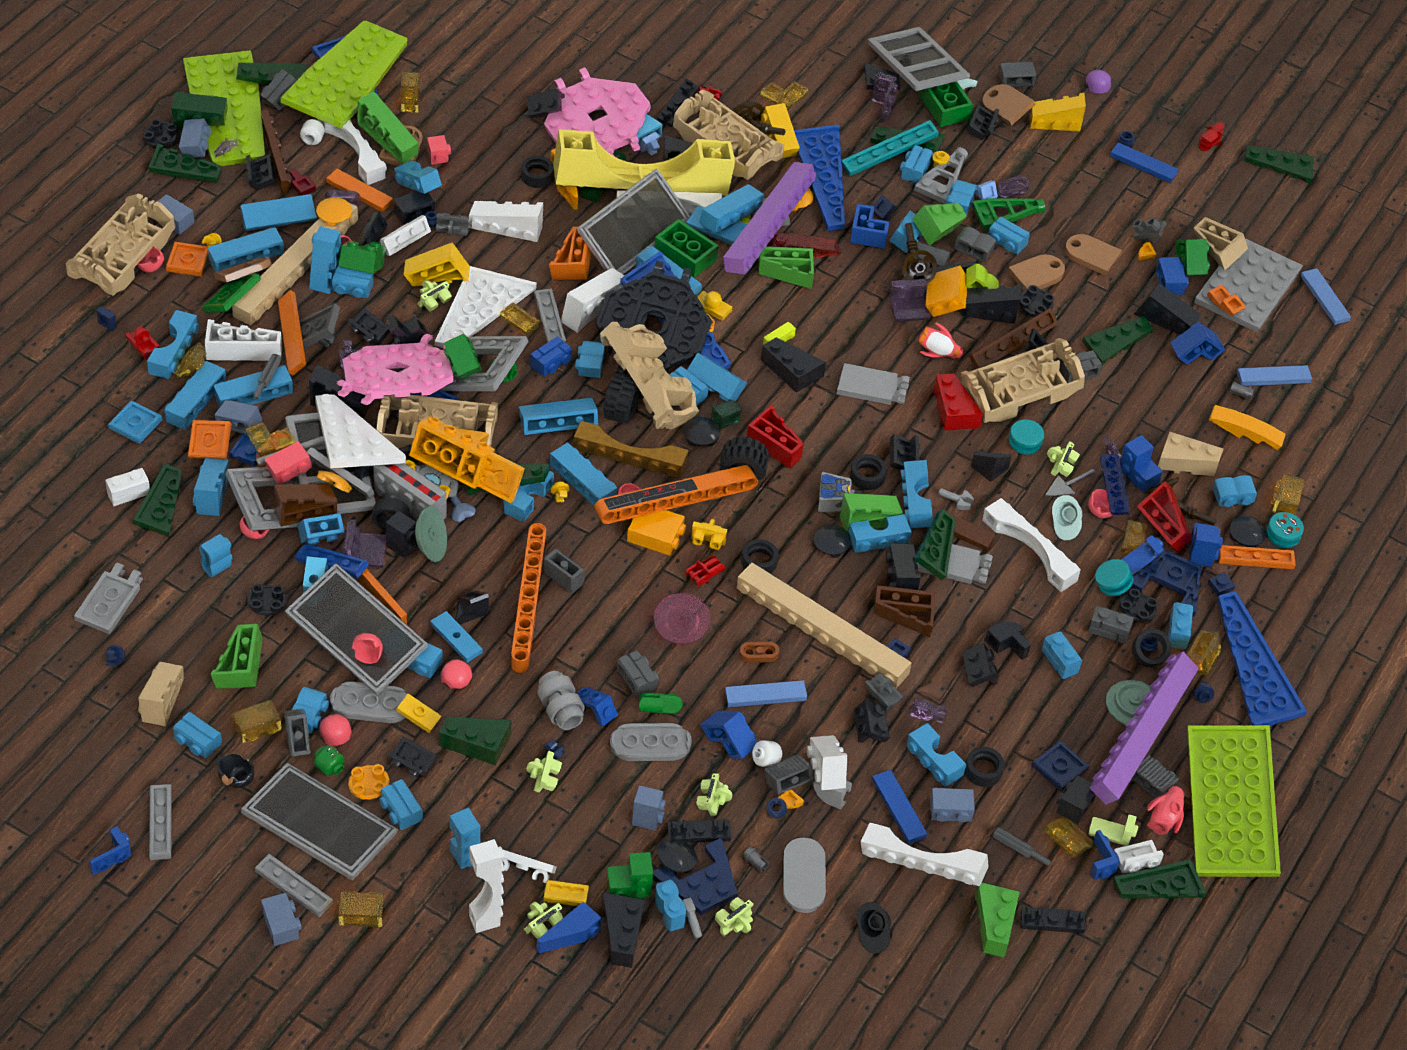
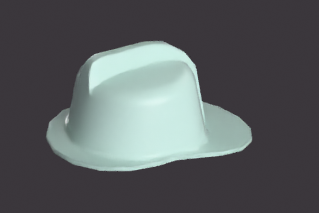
(1067, 517)

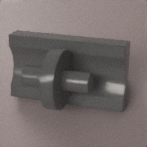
(452, 224)
(1151, 229)
(884, 691)

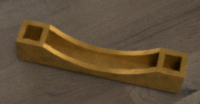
(665, 460)

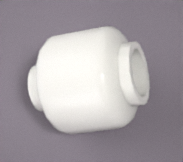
(312, 132)
(766, 753)

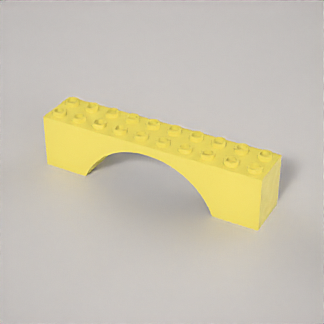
(700, 169)

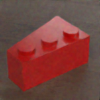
(955, 404)
(777, 437)
(1166, 516)

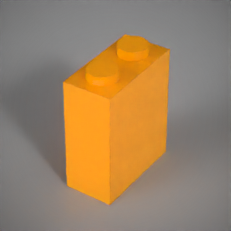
(947, 291)
(657, 531)

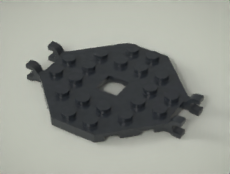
(666, 298)

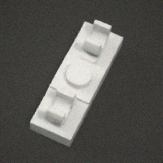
(405, 235)
(525, 862)

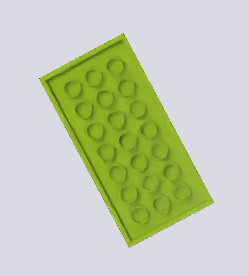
(1233, 801)

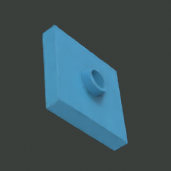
(135, 422)

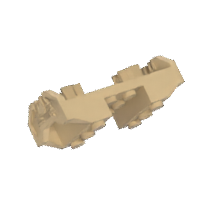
(718, 122)
(122, 244)
(638, 352)
(1023, 380)
(417, 408)

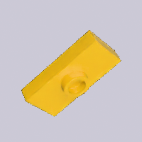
(418, 713)
(565, 893)

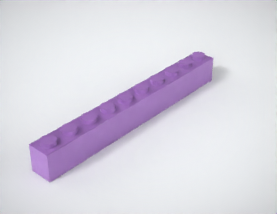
(769, 218)
(1143, 728)

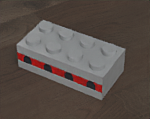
(410, 487)

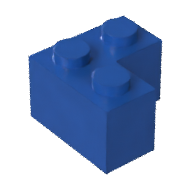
(868, 230)
(1197, 341)
(1138, 466)
(1205, 544)
(732, 731)

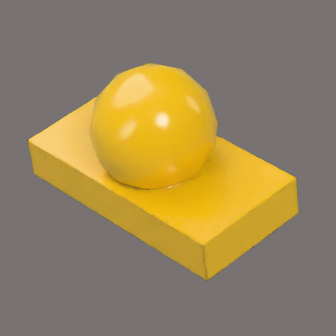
(714, 305)

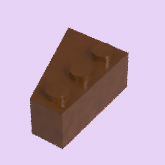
(303, 501)
(906, 607)

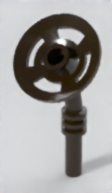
(751, 117)
(918, 263)
(1185, 509)

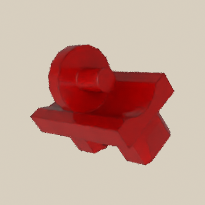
(142, 341)

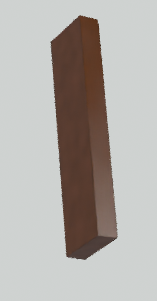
(969, 532)

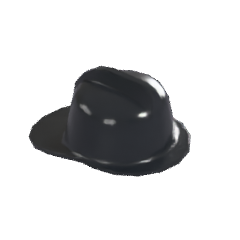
(873, 927)

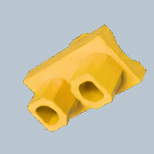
(710, 533)

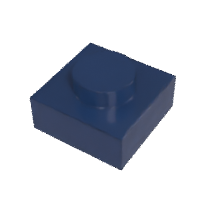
(883, 207)
(106, 318)
(1221, 584)
(899, 647)

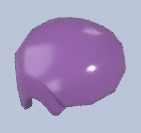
(1098, 81)

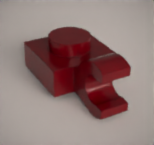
(301, 184)

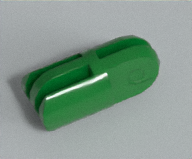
(660, 703)

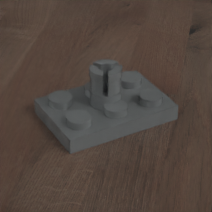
(320, 326)

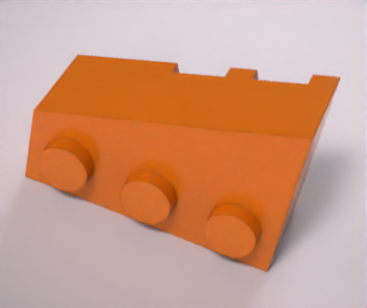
(572, 260)

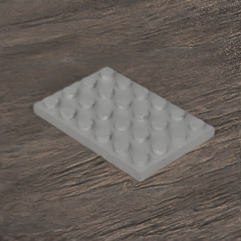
(1257, 279)

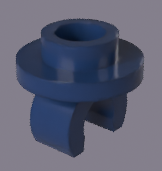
(114, 655)
(1204, 692)
(553, 747)

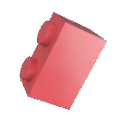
(288, 463)

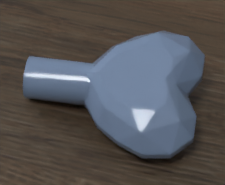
(461, 510)

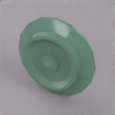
(431, 534)
(1125, 698)

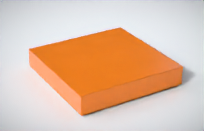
(187, 259)
(209, 439)

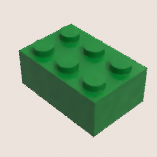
(947, 103)
(687, 247)

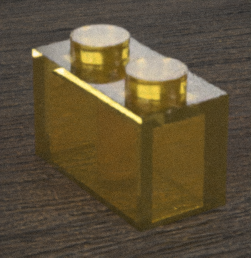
(410, 92)
(1288, 494)
(1205, 651)
(257, 721)
(361, 909)

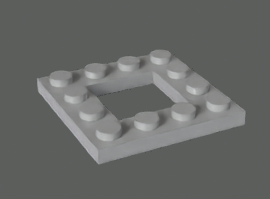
(508, 349)
(243, 483)

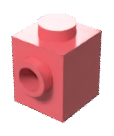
(438, 149)

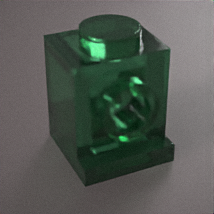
(726, 414)

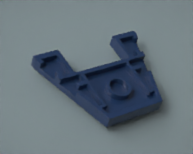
(1174, 574)
(708, 886)

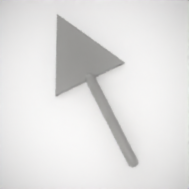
(1060, 488)

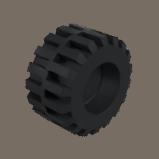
(621, 399)
(745, 452)

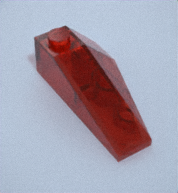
(820, 245)

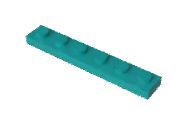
(889, 148)

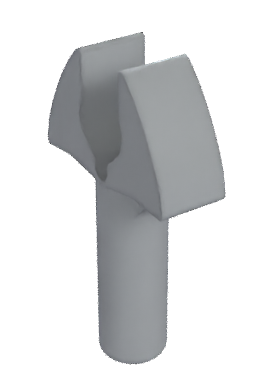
(959, 499)
(690, 913)

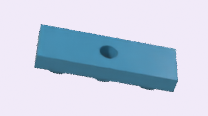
(456, 636)

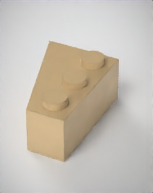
(1224, 242)
(1189, 456)
(160, 693)

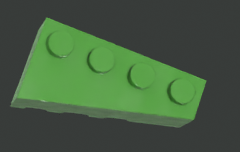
(385, 128)

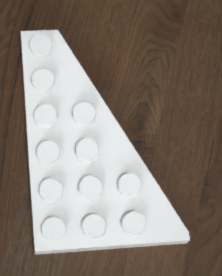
(481, 302)
(350, 438)

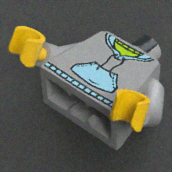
(438, 478)

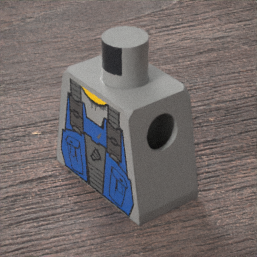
(832, 490)

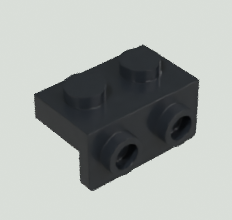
(545, 103)
(982, 122)
(260, 171)
(369, 326)
(903, 450)
(980, 665)
(871, 721)
(413, 757)

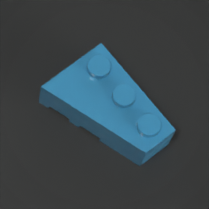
(324, 258)
(211, 487)

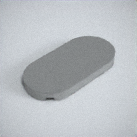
(359, 702)
(650, 742)
(804, 875)

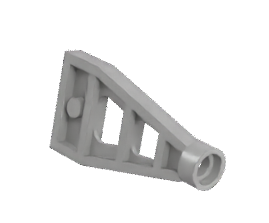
(936, 190)

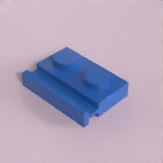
(244, 451)

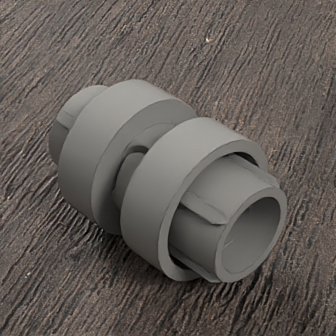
(560, 700)

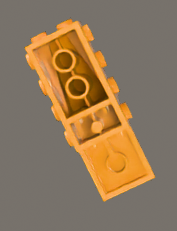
(466, 458)

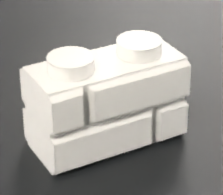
(127, 486)

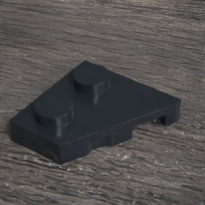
(871, 71)

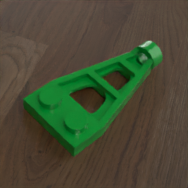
(986, 215)

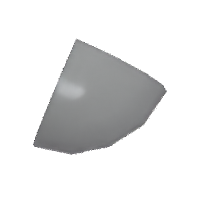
(834, 796)

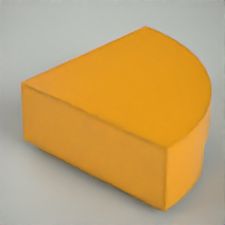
(1146, 252)
(791, 799)

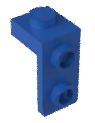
(1144, 554)
(600, 703)
(113, 856)
(1110, 862)

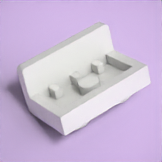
(1138, 856)

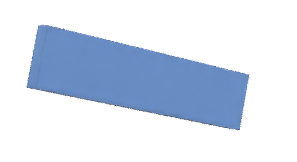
(1325, 296)
(1274, 375)
(765, 693)

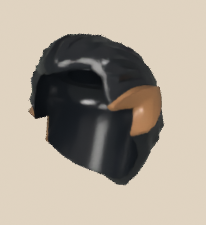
(235, 770)

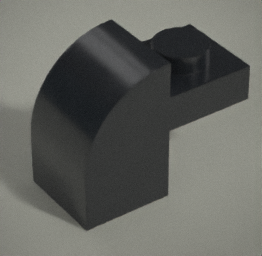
(406, 332)
(1007, 635)

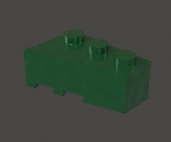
(195, 106)
(475, 737)

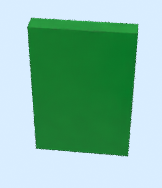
(230, 293)

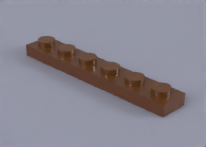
(274, 147)
(1013, 339)

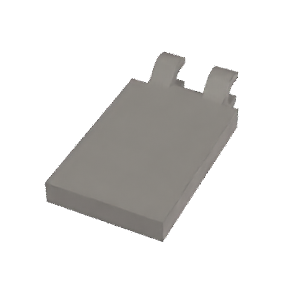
(872, 384)
(965, 565)
(109, 599)

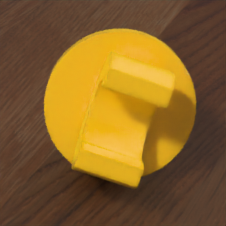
(940, 158)
(212, 239)
(560, 491)

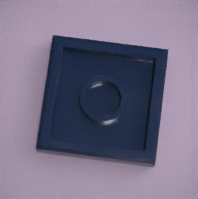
(1060, 765)

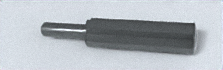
(267, 374)
(1019, 845)

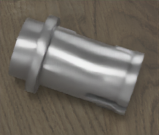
(1243, 391)
(751, 855)

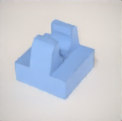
(650, 144)
(987, 190)

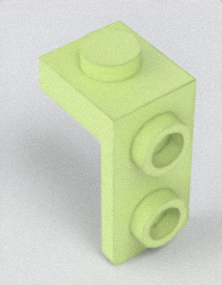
(1115, 832)

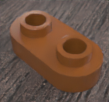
(759, 652)

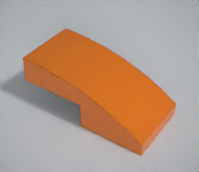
(1226, 302)

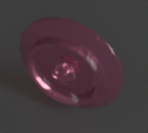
(682, 618)

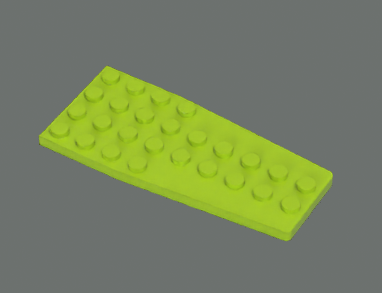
(346, 74)
(217, 77)

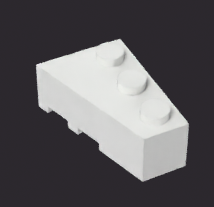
(828, 762)

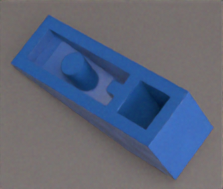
(571, 930)

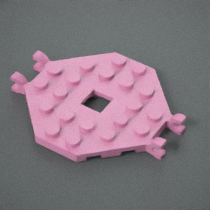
(621, 102)
(370, 373)

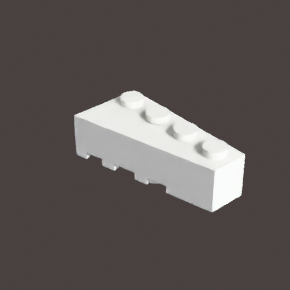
(508, 219)
(587, 300)
(241, 343)

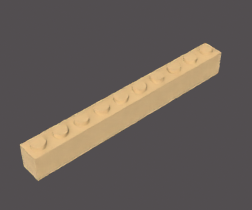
(283, 273)
(823, 624)

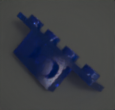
(1114, 484)

